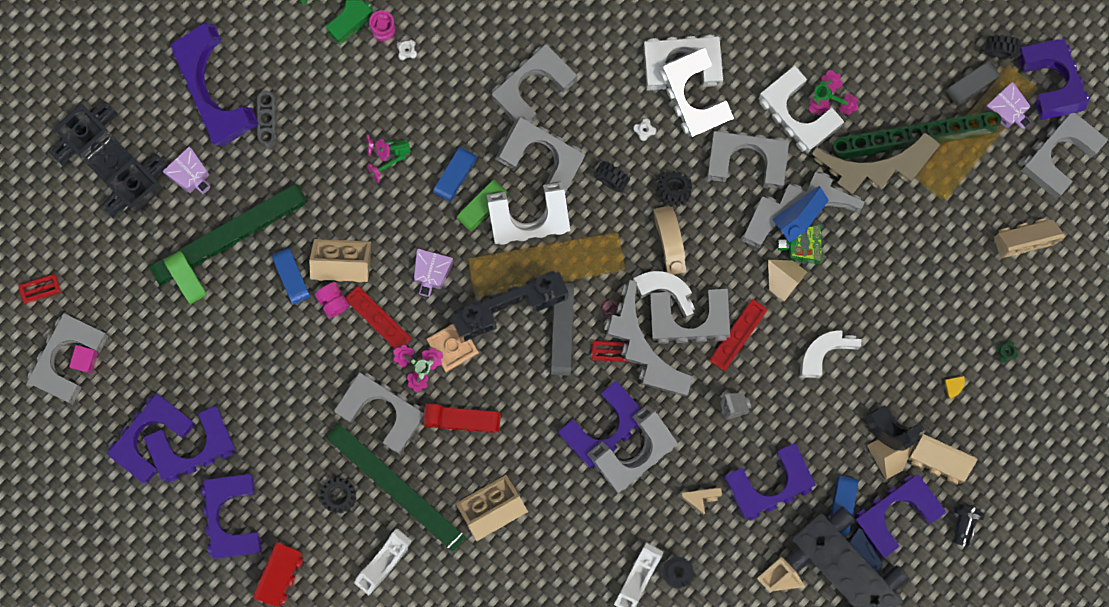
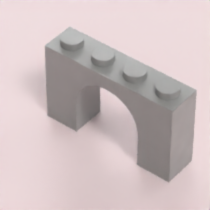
(544, 63)
(1071, 130)
(523, 132)
(772, 150)
(716, 326)
(67, 331)
(366, 390)
(656, 444)

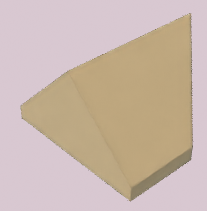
(784, 277)
(888, 459)
(780, 577)

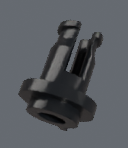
(966, 523)
(686, 572)

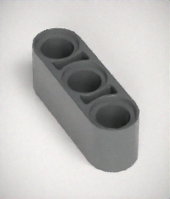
(973, 83)
(262, 112)

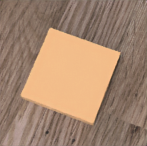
(453, 350)

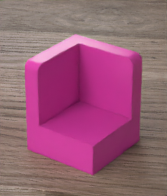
(84, 359)

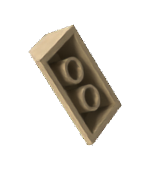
(1028, 237)
(340, 260)
(941, 459)
(491, 507)

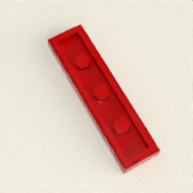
(377, 318)
(738, 335)

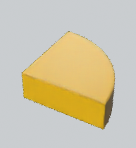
(954, 386)

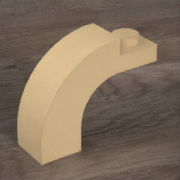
(671, 239)

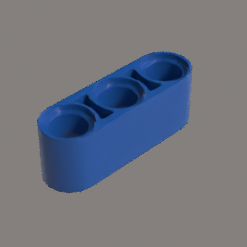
(455, 174)
(290, 276)
(844, 495)

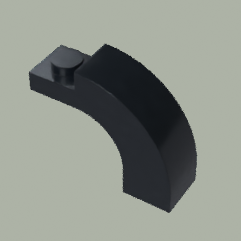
(890, 431)

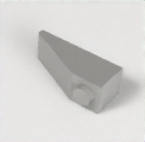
(735, 405)

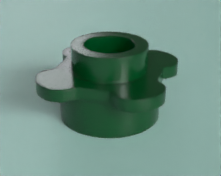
(1004, 357)

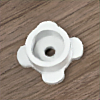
(406, 45)
(644, 134)

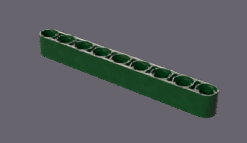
(908, 140)
(235, 230)
(395, 487)

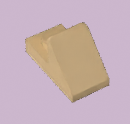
(696, 498)

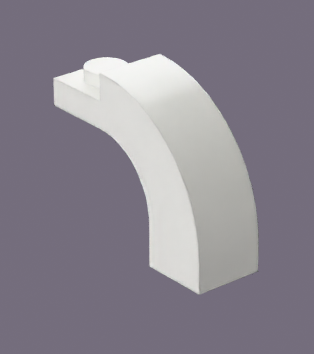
(666, 282)
(812, 360)
(383, 562)
(639, 576)

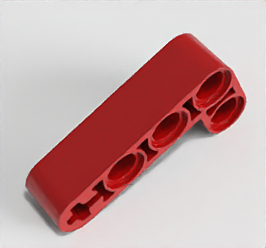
(461, 419)

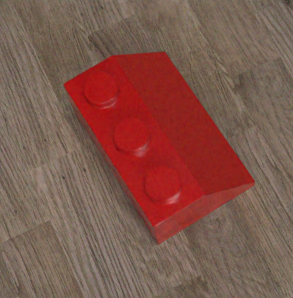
(278, 575)

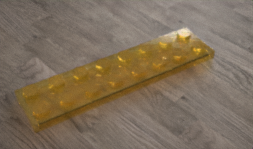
(958, 157)
(572, 258)

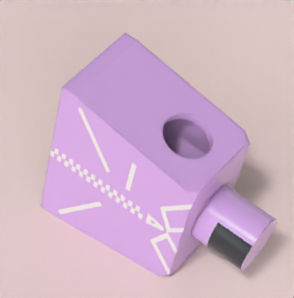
(1010, 106)
(188, 172)
(431, 271)

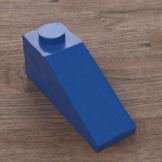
(801, 214)

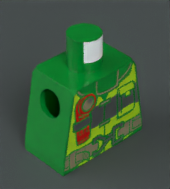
(805, 247)

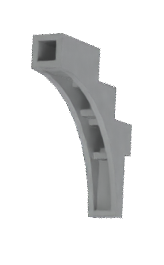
(767, 209)
(626, 327)

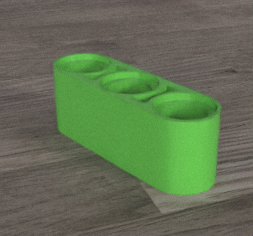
(478, 208)
(185, 277)

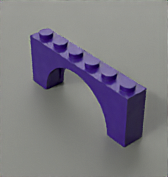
(192, 55)

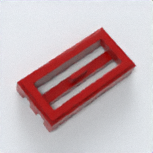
(57, 290)
(606, 351)

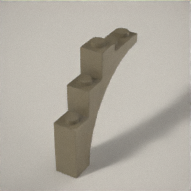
(879, 172)

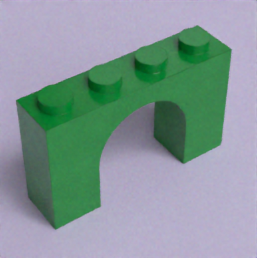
(349, 21)

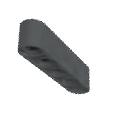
(562, 335)

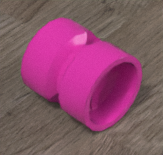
(382, 26)
(331, 299)

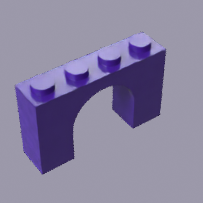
(1055, 56)
(625, 409)
(218, 445)
(125, 449)
(797, 481)
(913, 492)
(217, 493)

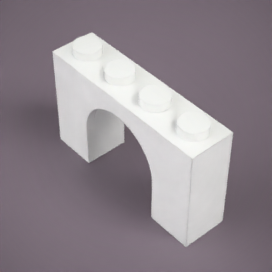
(658, 52)
(676, 74)
(806, 135)
(553, 221)

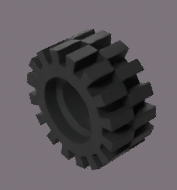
(1002, 47)
(611, 176)
(674, 180)
(326, 495)

